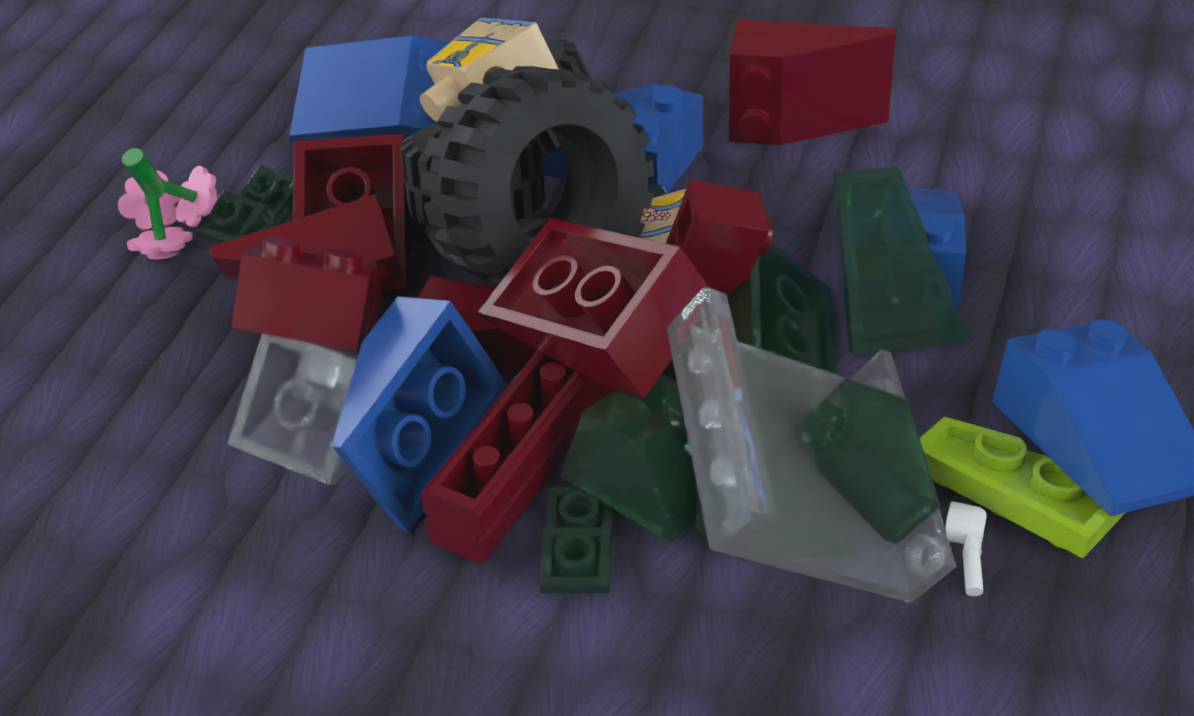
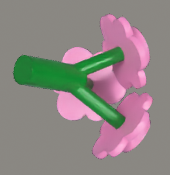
(152, 204)

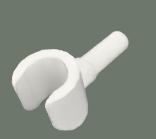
(966, 526)

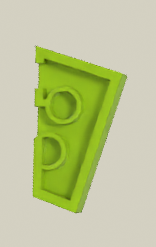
(1015, 484)

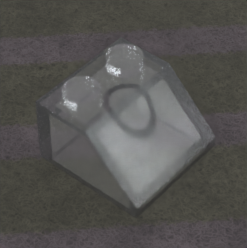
(295, 406)

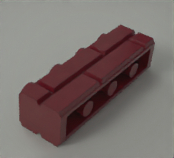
(507, 457)

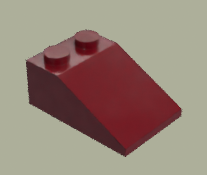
(807, 80)
(352, 168)
(307, 295)
(596, 302)

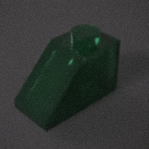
(873, 457)
(633, 465)

